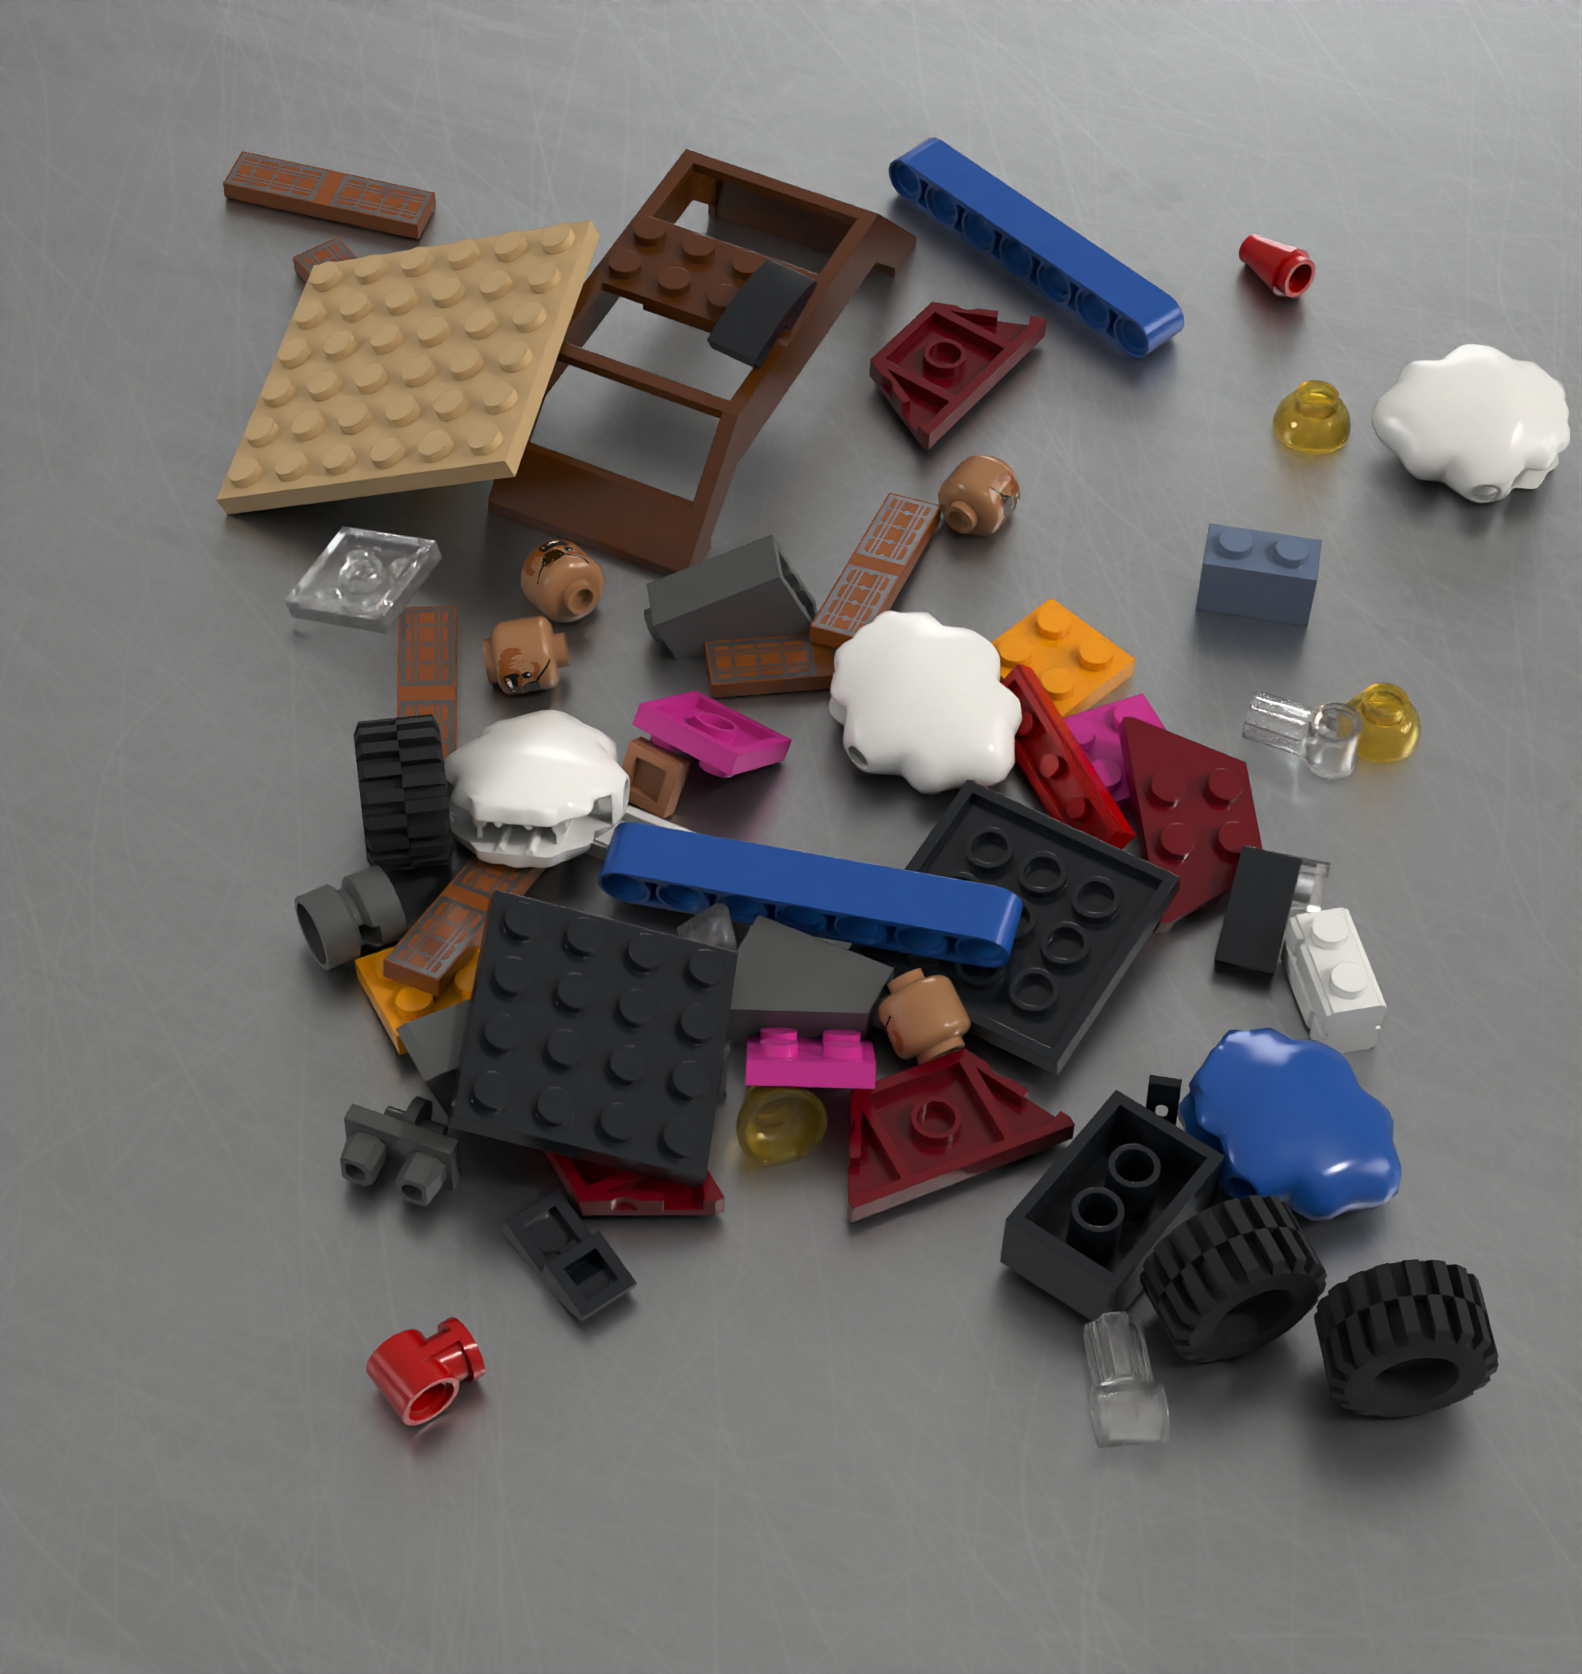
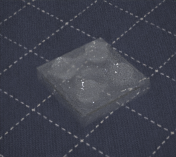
(363, 579)

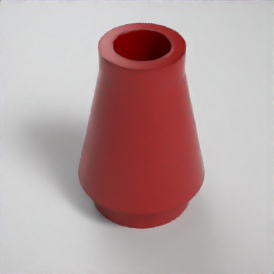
(1279, 265)

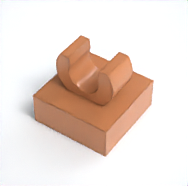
(655, 776)

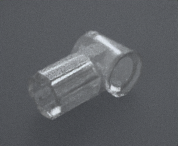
(1322, 735)
(1124, 1396)

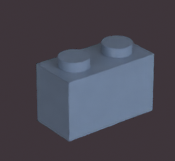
(1258, 574)

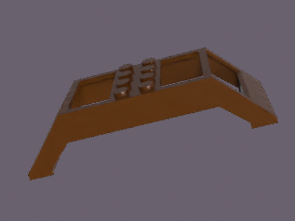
(693, 283)

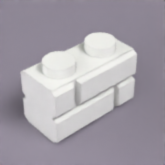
(1333, 980)

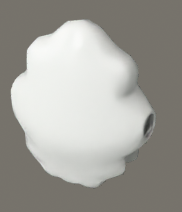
(1475, 422)
(924, 703)
(535, 790)

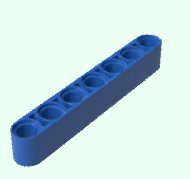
(1037, 247)
(812, 894)

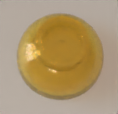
(1312, 418)
(1389, 723)
(780, 1124)

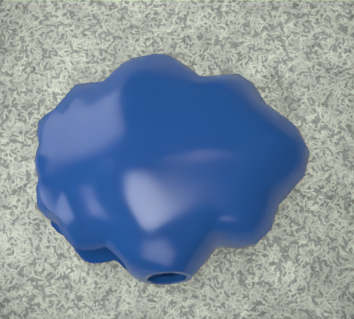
(1292, 1125)

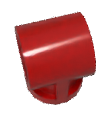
(424, 1373)

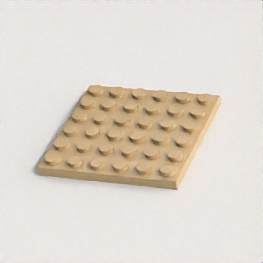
(411, 369)

